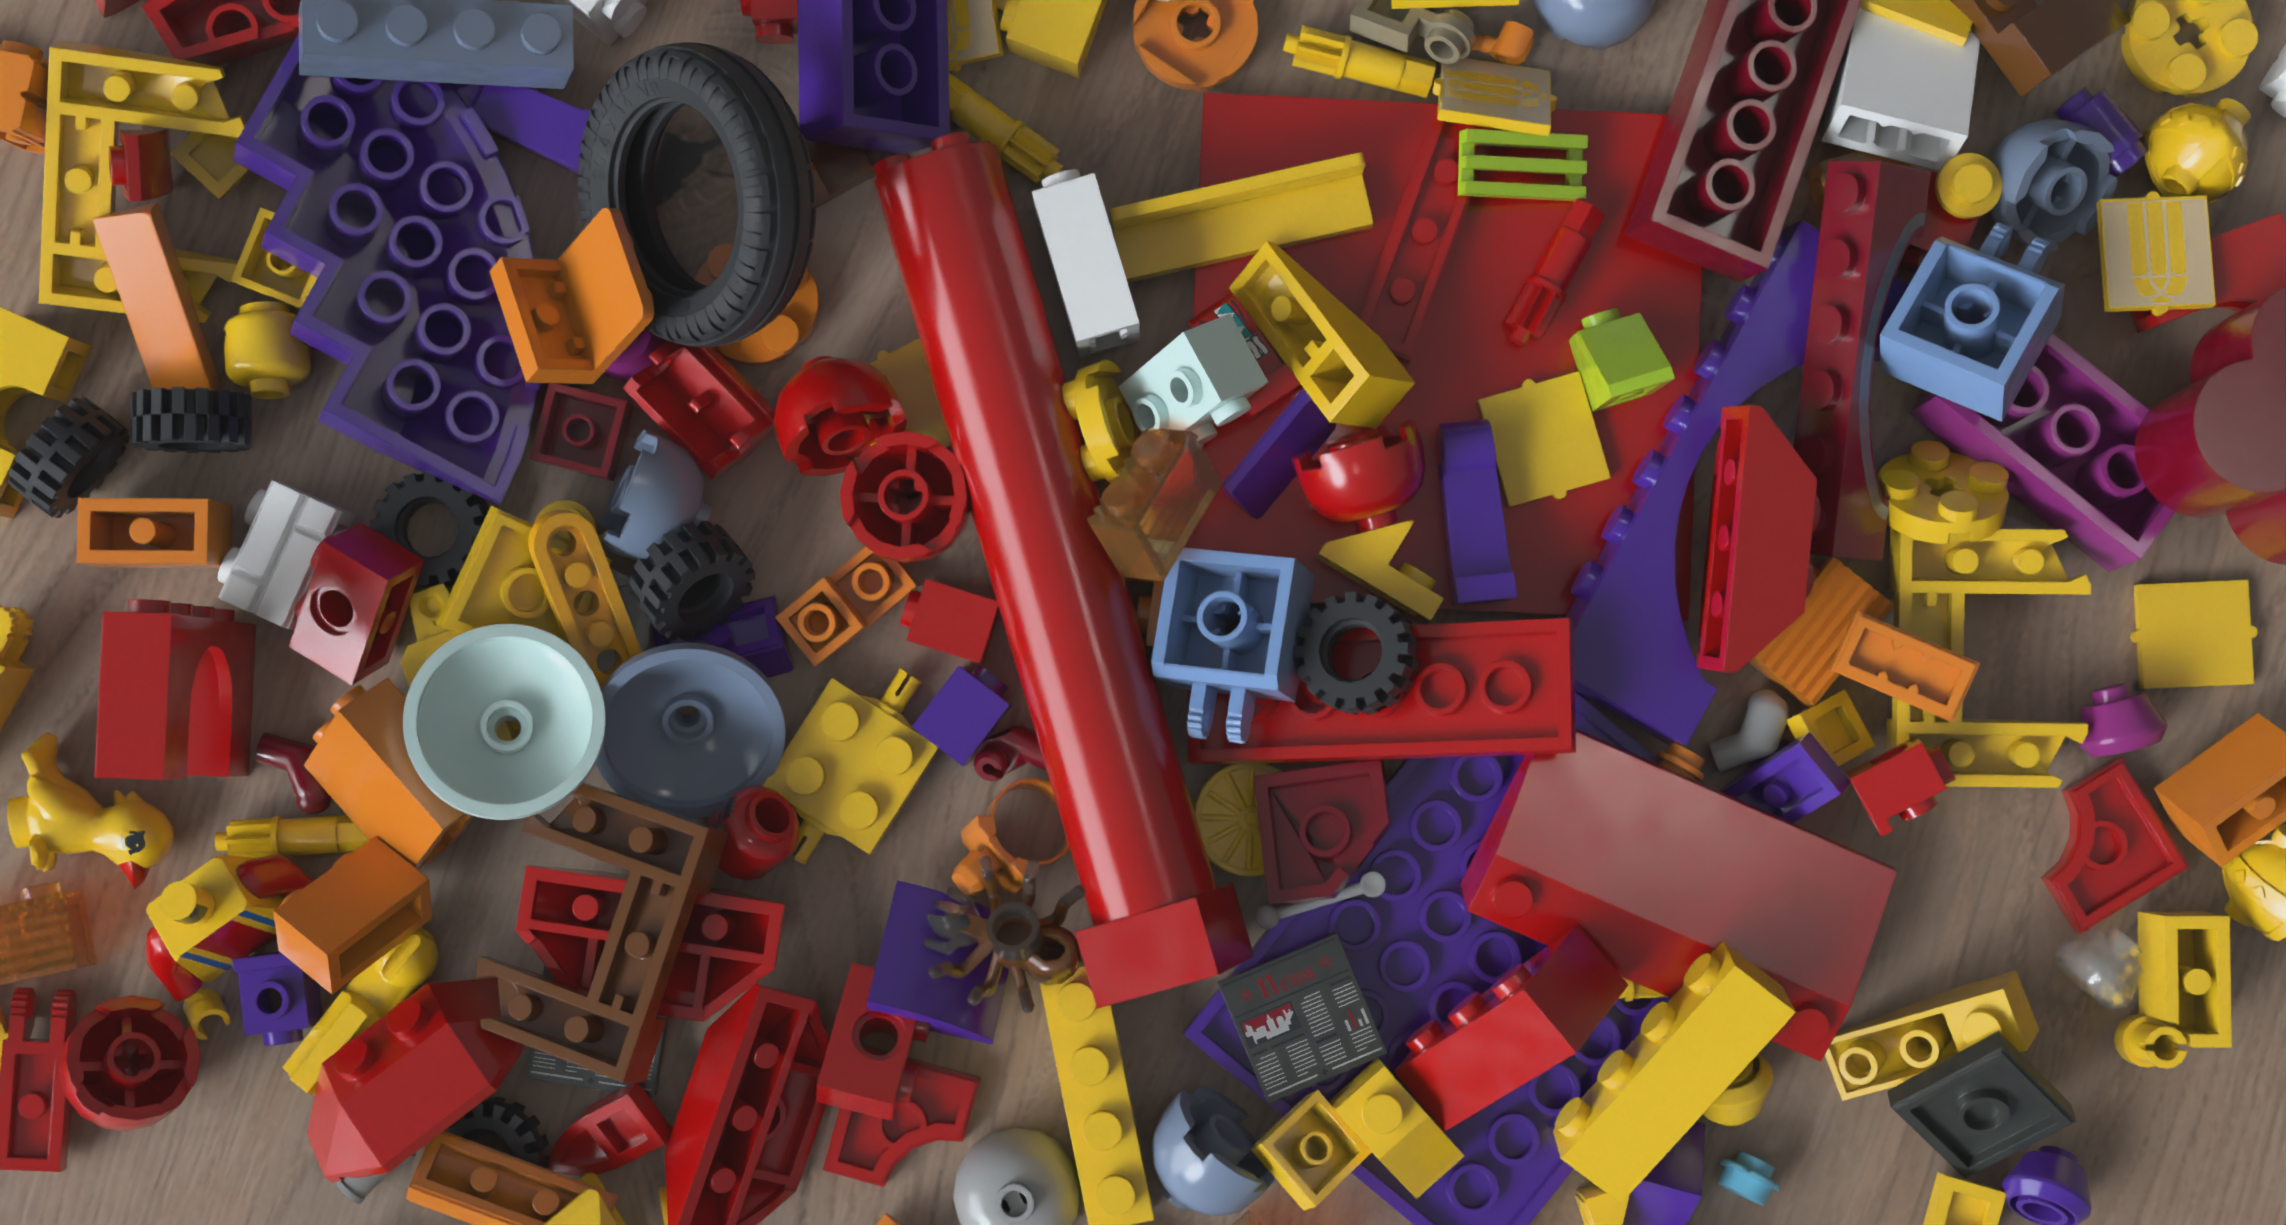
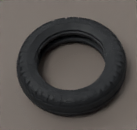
(769, 175)

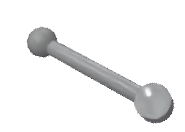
(1370, 884)

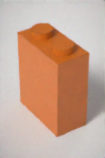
(372, 779)

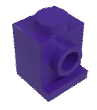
(299, 993)

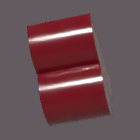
(2224, 435)

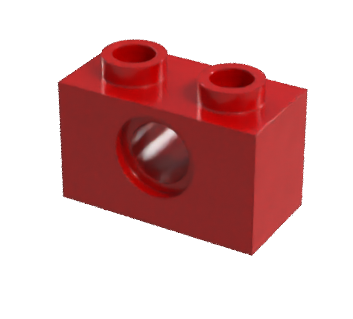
(355, 602)
(855, 1077)

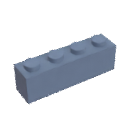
(438, 41)

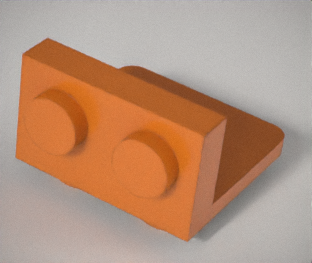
(578, 310)

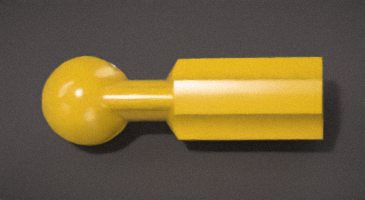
(363, 1003)

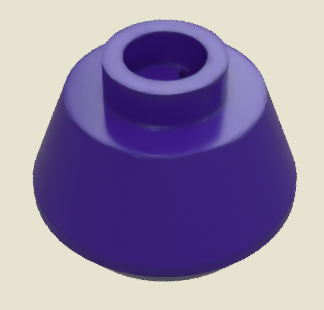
(2048, 1188)

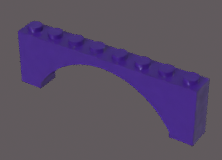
(1626, 605)

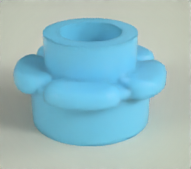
(1748, 1178)

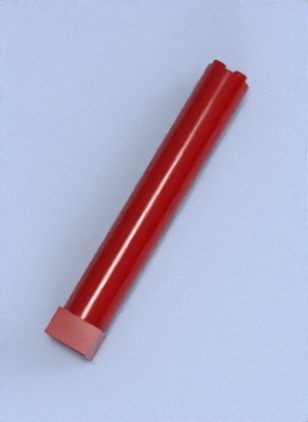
(1056, 588)

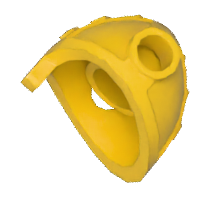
(2199, 149)
(2258, 885)

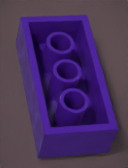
(874, 73)

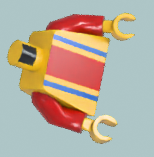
(215, 918)

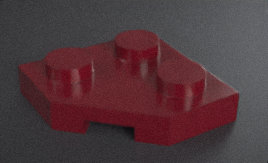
(1319, 827)

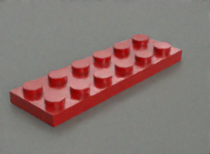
(1474, 694)

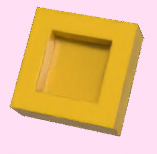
(211, 161)
(1835, 726)
(1963, 1202)

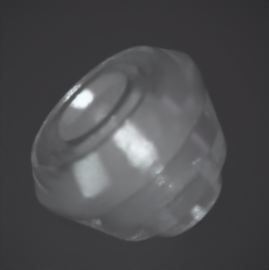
(2102, 965)

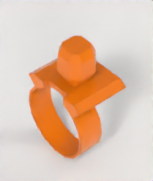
(981, 841)

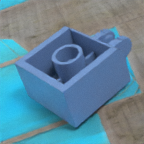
(1973, 322)
(1254, 660)

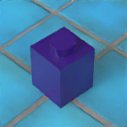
(964, 713)

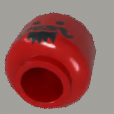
(761, 831)

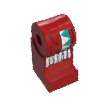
(1280, 378)

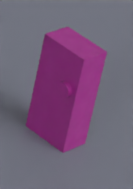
(2065, 454)

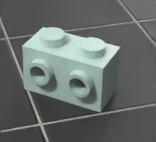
(1196, 381)

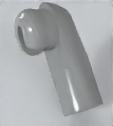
(1758, 735)

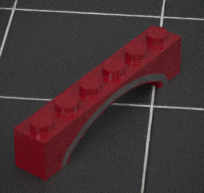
(1864, 232)

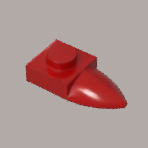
(610, 1134)

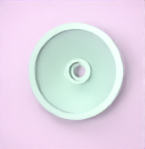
(497, 678)

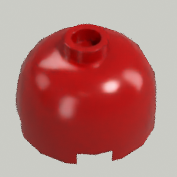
(826, 411)
(1364, 475)
(905, 497)
(129, 1063)

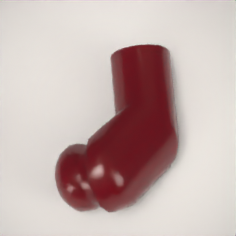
(1007, 752)
(291, 757)

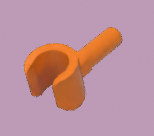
(1511, 45)

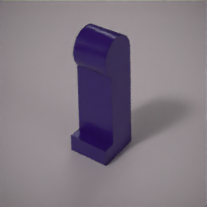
(530, 121)
(1473, 515)

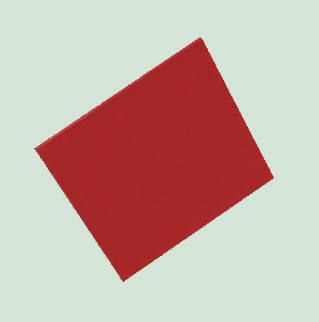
(1465, 337)

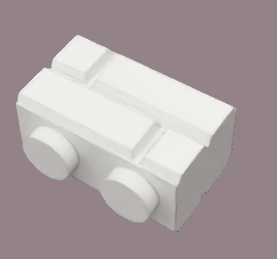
(276, 555)

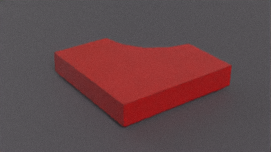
(2113, 848)
(872, 1146)

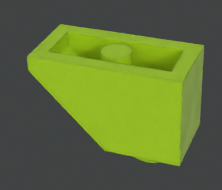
(1618, 359)

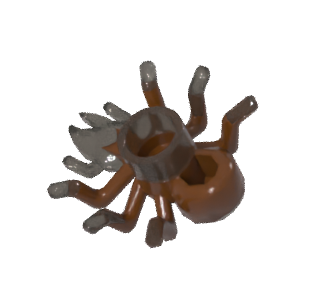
(1013, 934)

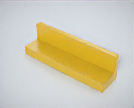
(1240, 216)

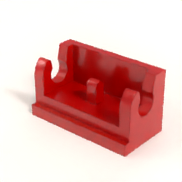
(702, 405)

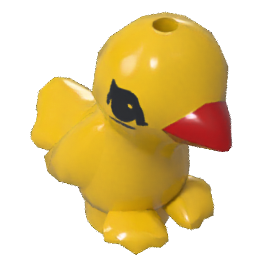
(68, 819)

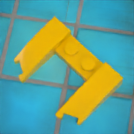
(86, 99)
(1930, 603)

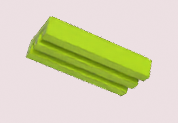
(1572, 167)

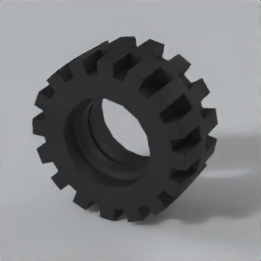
(68, 457)
(413, 494)
(691, 581)
(1323, 633)

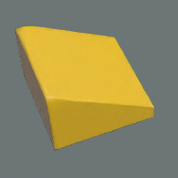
(1599, 1207)

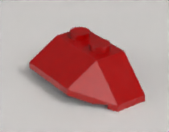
(1755, 540)
(723, 952)
(408, 1078)
(747, 1111)

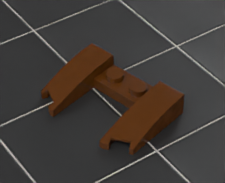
(2041, 39)
(616, 1021)

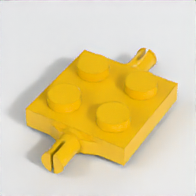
(852, 765)

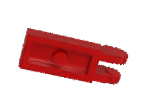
(31, 1092)

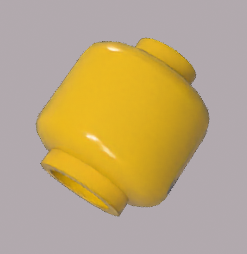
(263, 352)

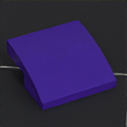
(902, 977)

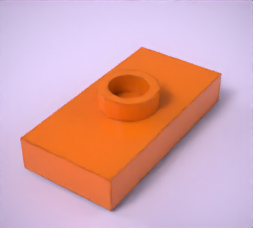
(1904, 666)

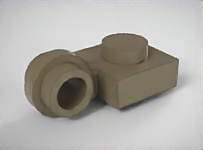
(1446, 35)

